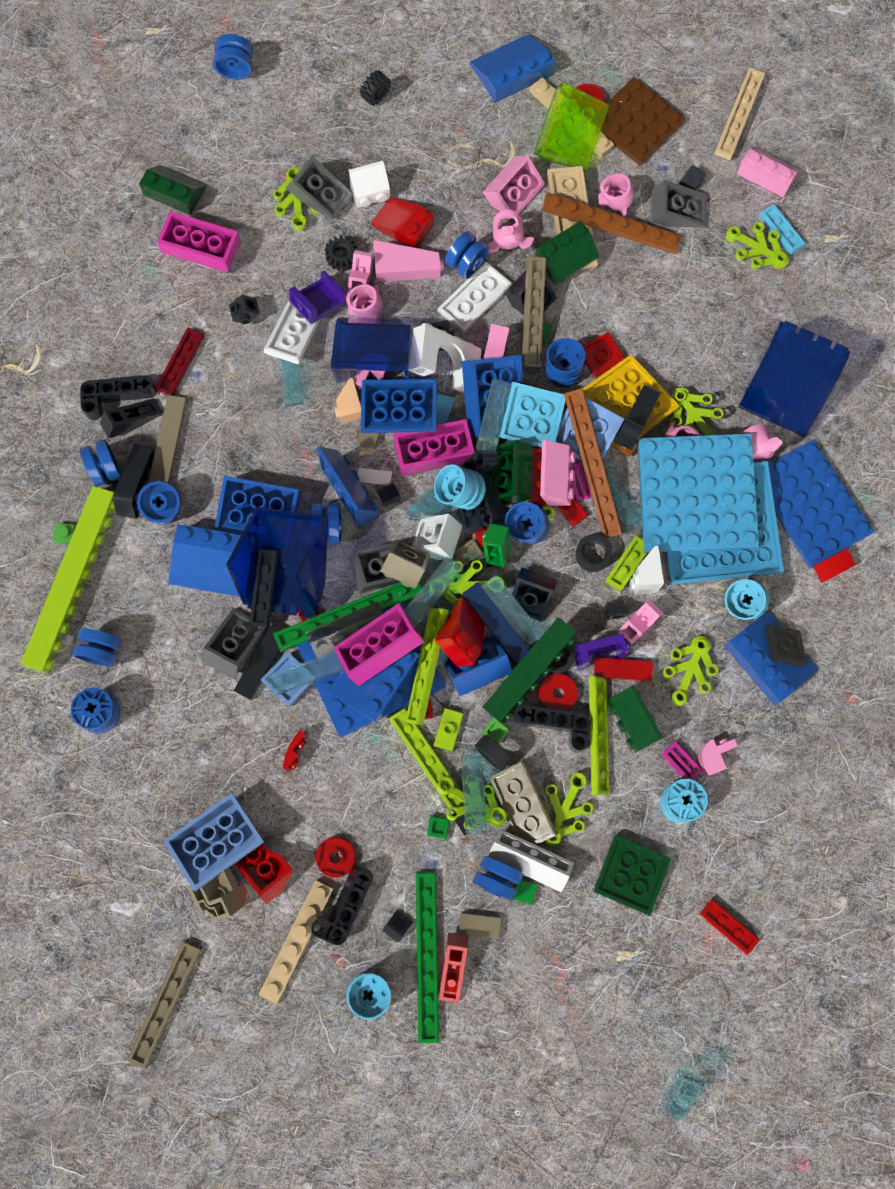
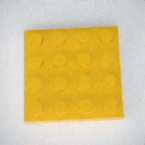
(620, 388)

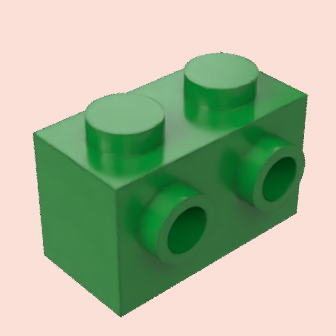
(497, 544)

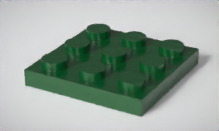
(632, 875)

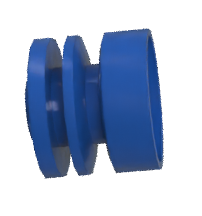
(565, 353)
(521, 514)
(104, 716)

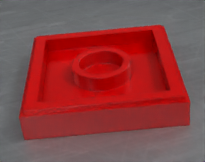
(602, 355)

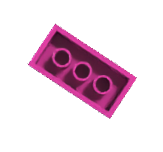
(199, 241)
(433, 450)
(378, 644)

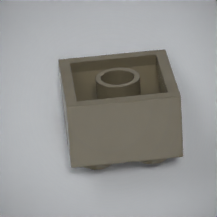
(405, 564)

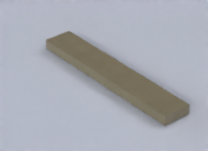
(533, 312)
(168, 439)
(164, 1005)

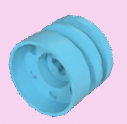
(459, 487)
(737, 594)
(672, 802)
(367, 1008)

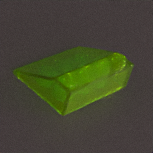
(571, 127)

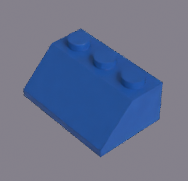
(488, 667)

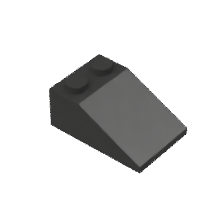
(319, 189)
(678, 206)
(367, 566)
(232, 644)

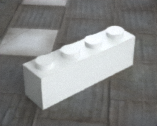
(531, 860)

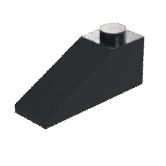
(129, 417)

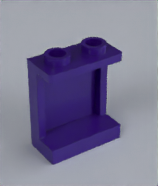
(318, 298)
(600, 646)

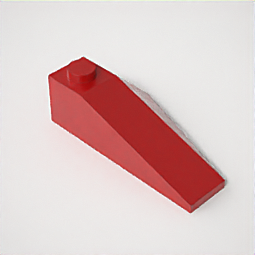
(265, 872)

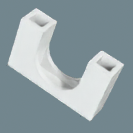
(425, 347)

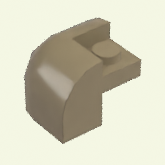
(220, 896)

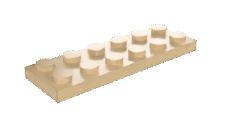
(570, 184)

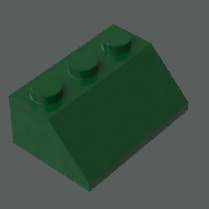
(171, 189)
(568, 252)
(513, 471)
(633, 719)

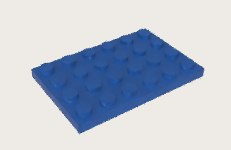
(815, 505)

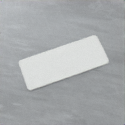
(374, 476)

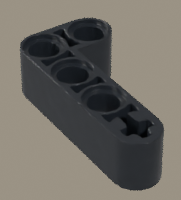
(141, 388)
(637, 417)
(133, 480)
(490, 508)
(551, 723)
(343, 903)

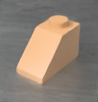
(348, 403)

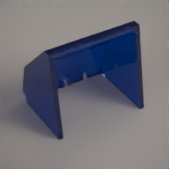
(371, 345)
(793, 378)
(301, 561)

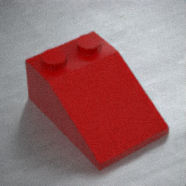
(404, 222)
(462, 635)

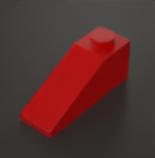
(453, 967)

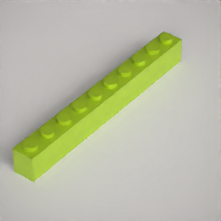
(69, 581)

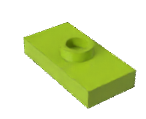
(448, 730)

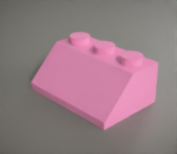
(767, 171)
(514, 185)
(557, 473)

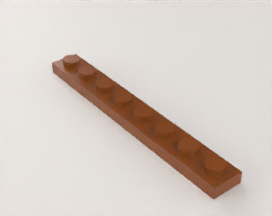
(611, 223)
(593, 463)

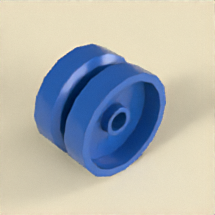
(233, 56)
(466, 254)
(98, 463)
(155, 492)
(335, 520)
(96, 647)
(499, 875)

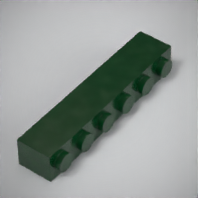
(529, 670)

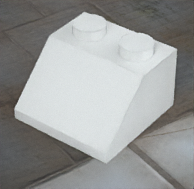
(369, 184)
(437, 536)
(648, 575)

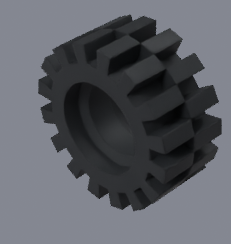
(375, 87)
(337, 244)

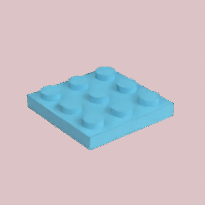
(532, 415)

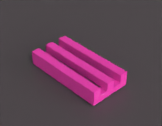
(575, 467)
(670, 750)

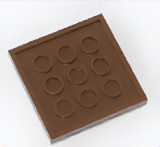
(639, 121)

